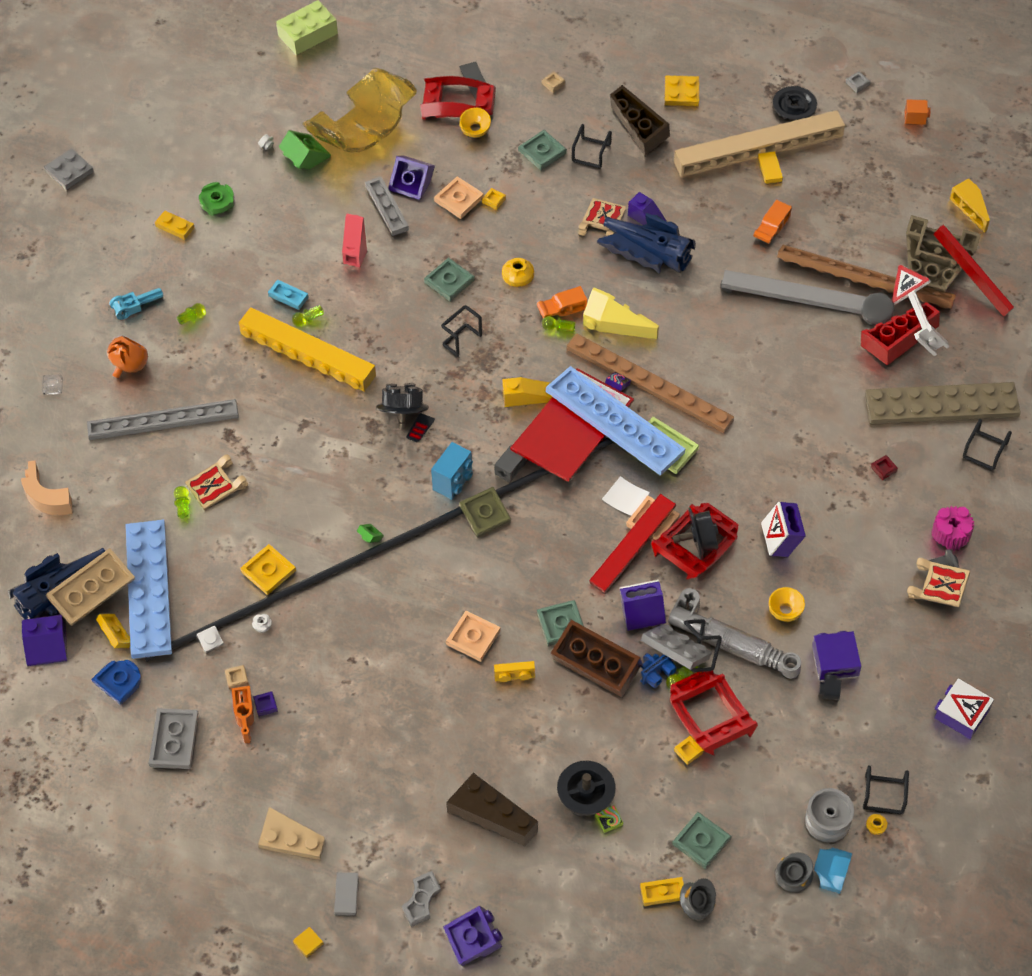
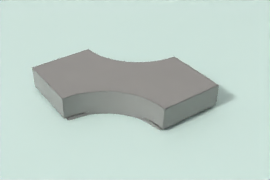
(417, 907)

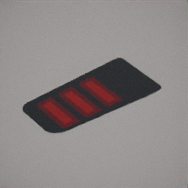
(420, 427)

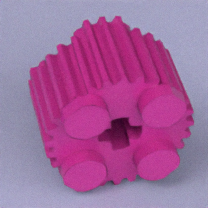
(953, 527)

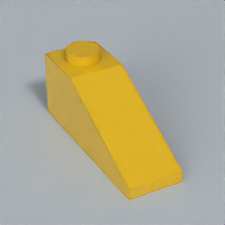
(970, 201)
(524, 391)

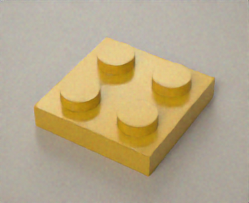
(681, 90)
(268, 569)

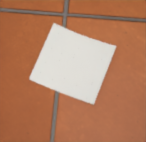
(625, 496)

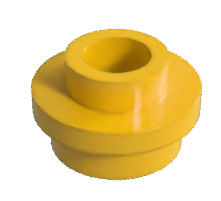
(874, 829)

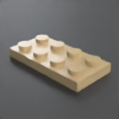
(90, 586)

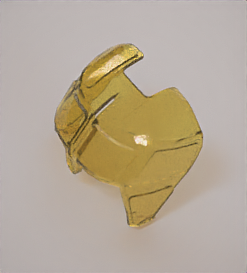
(377, 109)

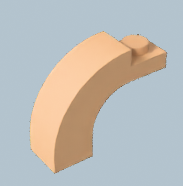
(43, 499)

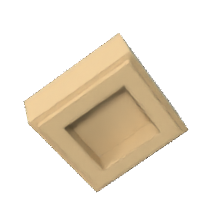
(553, 82)
(236, 677)

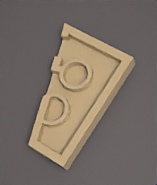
(290, 837)

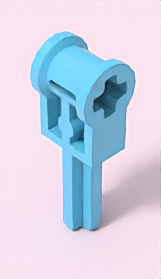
(131, 304)

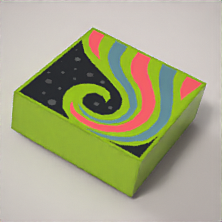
(609, 819)

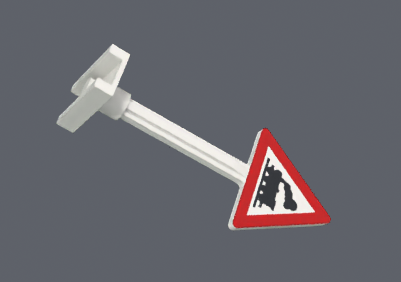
(907, 285)

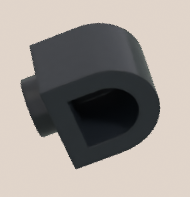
(830, 687)

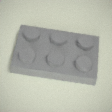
(676, 646)
(173, 738)

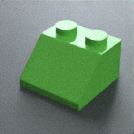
(303, 150)

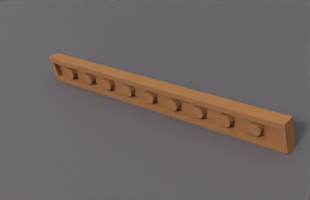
(859, 274)
(651, 383)

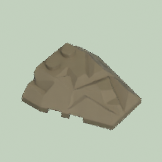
(929, 256)

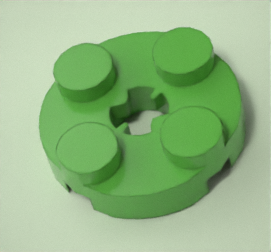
(213, 206)

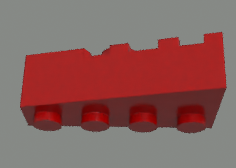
(897, 336)

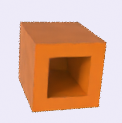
(916, 112)

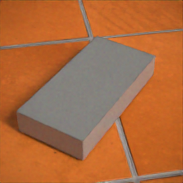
(346, 894)

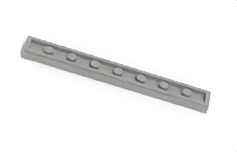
(793, 291)
(162, 419)

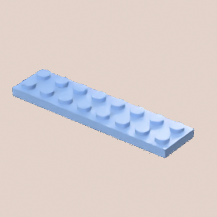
(615, 420)
(149, 591)

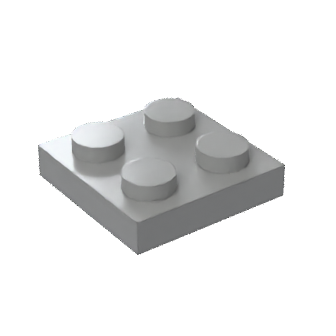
(68, 169)

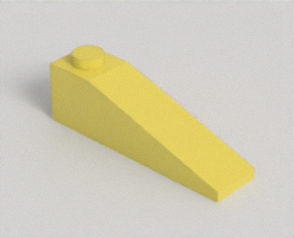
(611, 317)

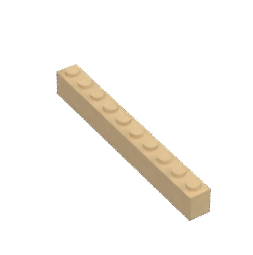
(749, 144)

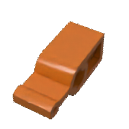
(773, 221)
(564, 303)
(242, 708)

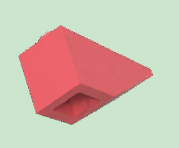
(354, 240)

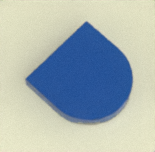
(118, 680)

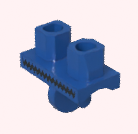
(653, 666)

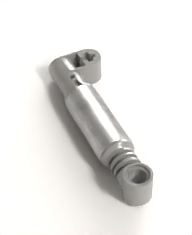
(733, 639)

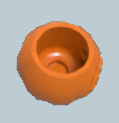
(126, 355)

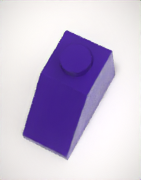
(640, 205)

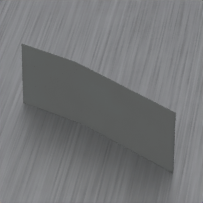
(472, 71)

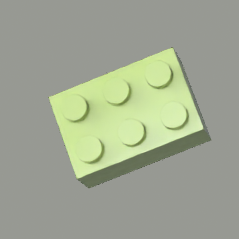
(307, 27)

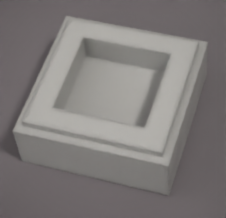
(857, 82)

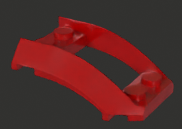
(433, 96)
(682, 557)
(722, 733)

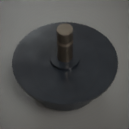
(702, 532)

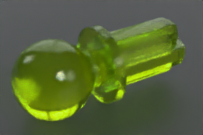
(191, 313)
(299, 318)
(550, 323)
(181, 501)
(683, 673)

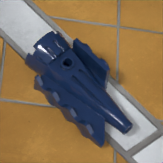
(649, 244)
(41, 579)

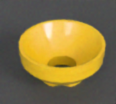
(475, 116)
(518, 277)
(786, 597)

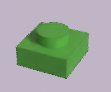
(370, 533)

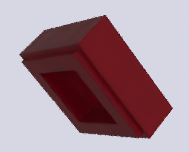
(884, 467)

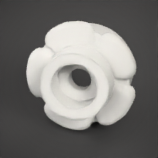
(266, 142)
(261, 627)

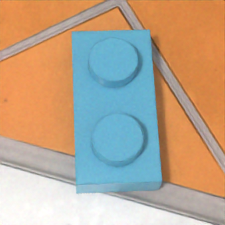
(288, 294)

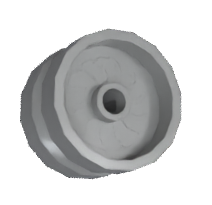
(829, 815)

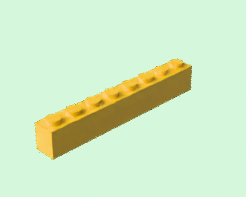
(307, 349)

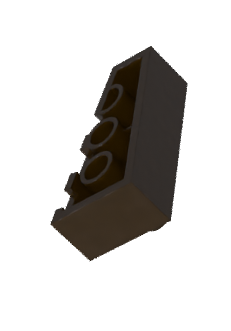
(640, 120)
(487, 807)

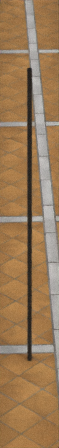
(357, 558)

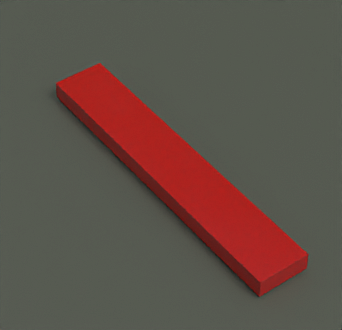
(973, 270)
(632, 543)

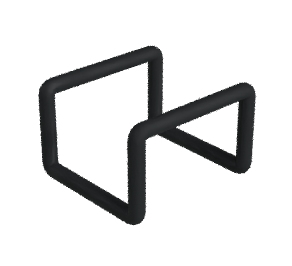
(608, 140)
(454, 334)
(977, 430)
(700, 637)
(905, 780)

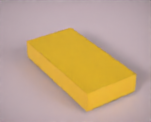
(770, 167)

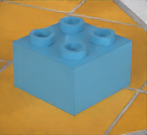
(452, 471)

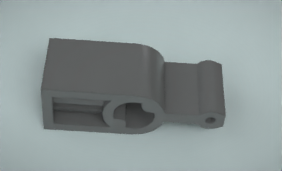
(509, 465)

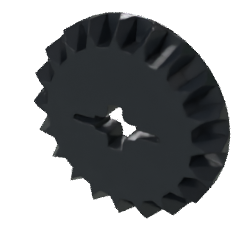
(794, 94)

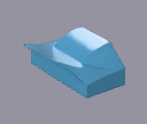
(832, 868)

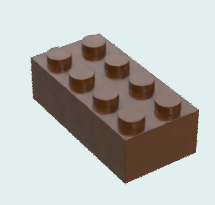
(596, 658)

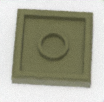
(484, 511)

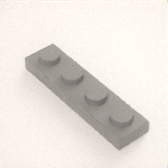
(387, 206)

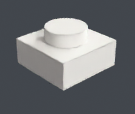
(209, 639)

